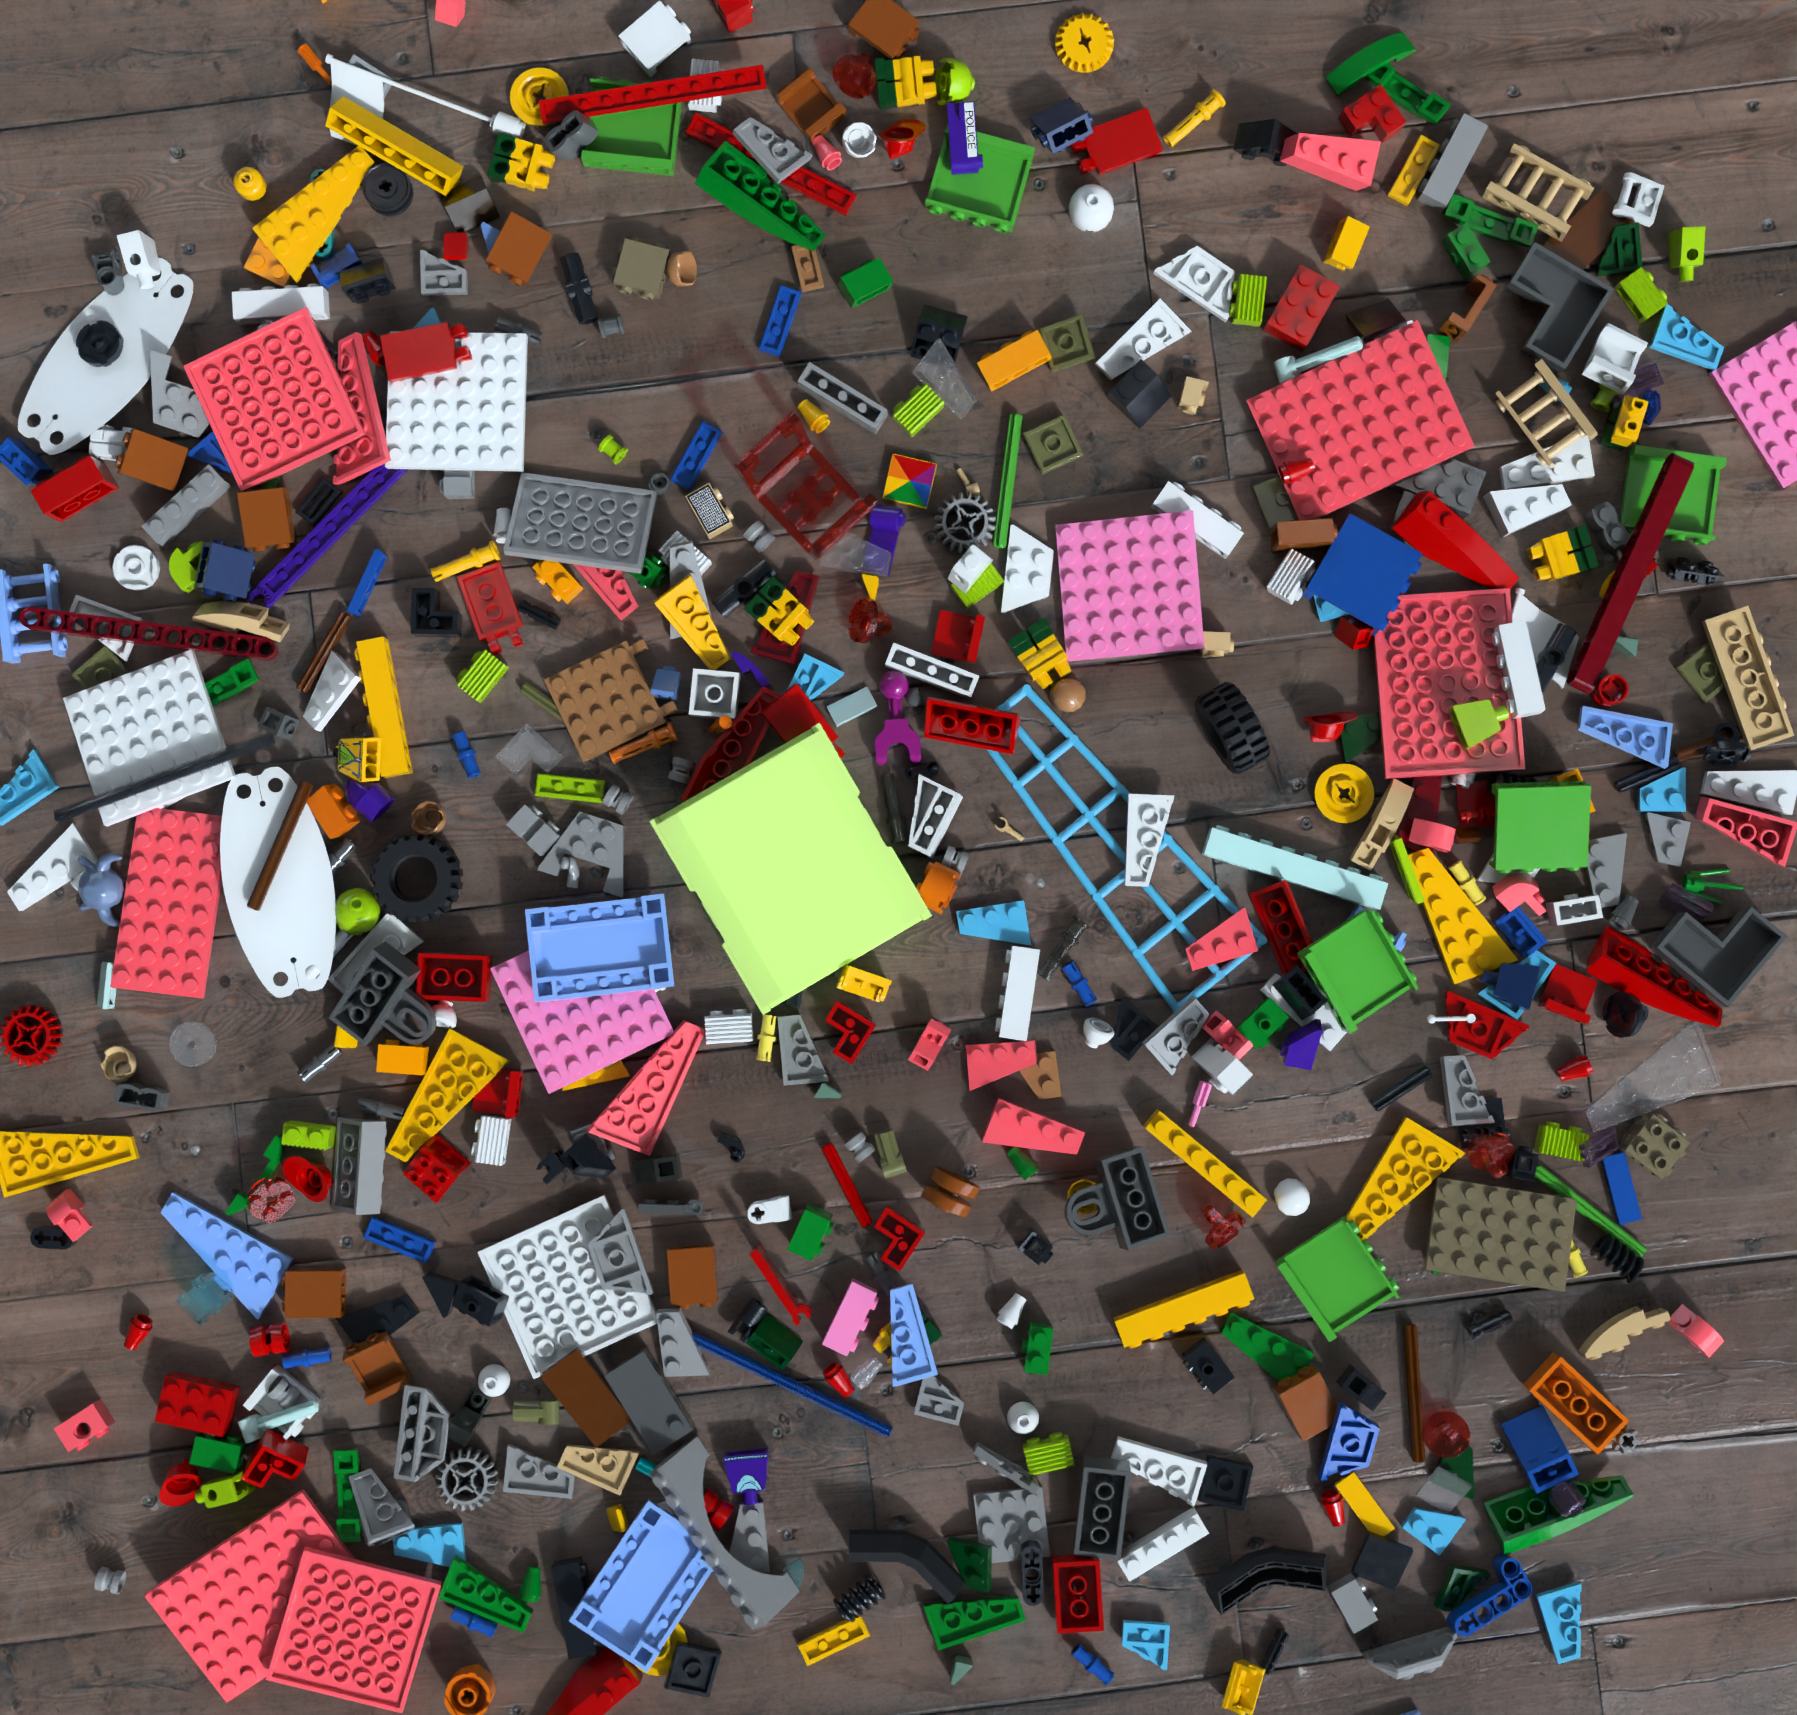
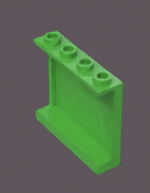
(634, 139)
(986, 196)
(1697, 505)
(1541, 826)
(1357, 968)
(1337, 1276)

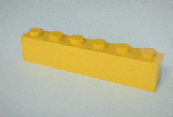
(394, 145)
(383, 705)
(1204, 1163)
(1183, 1308)

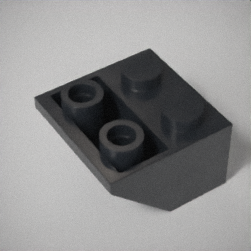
(367, 280)
(937, 324)

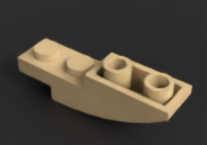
(233, 616)
(1383, 824)
(1613, 1333)

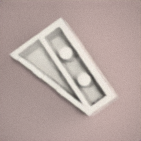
(1525, 506)
(932, 815)
(1224, 1069)

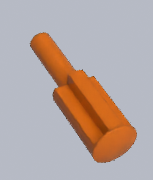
(314, 62)
(720, 725)

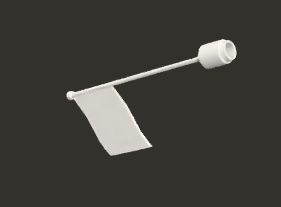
(367, 91)
(1540, 629)

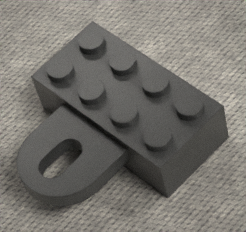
(1449, 481)
(382, 997)
(1124, 1200)

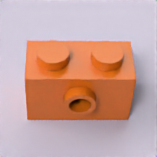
(333, 811)

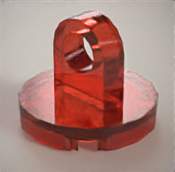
(855, 75)
(864, 621)
(1491, 1153)
(1224, 1228)
(1446, 1434)

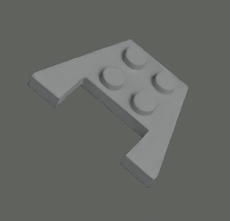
(173, 403)
(595, 842)

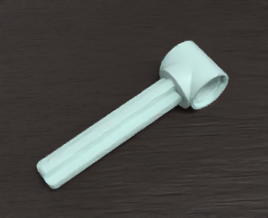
(1290, 367)
(255, 1425)

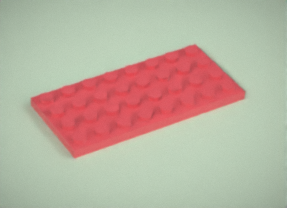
(169, 904)

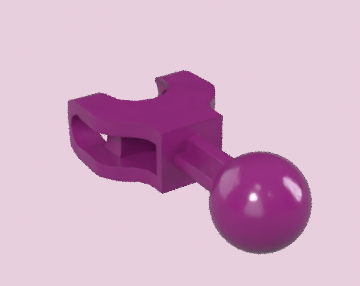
(896, 730)

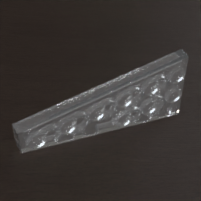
(1668, 1075)

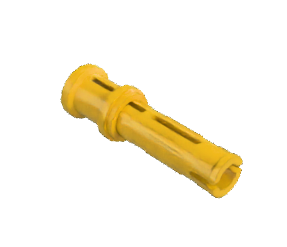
(1202, 112)
(476, 558)

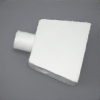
(139, 257)
(969, 568)

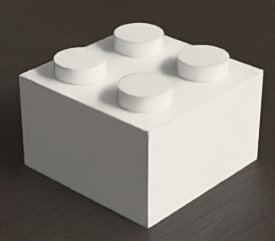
(714, 694)

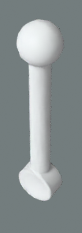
(1470, 1018)

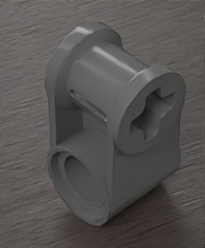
(108, 267)

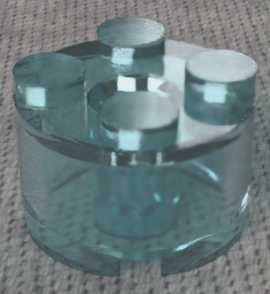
(206, 1297)

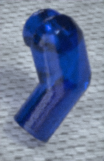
(1654, 406)

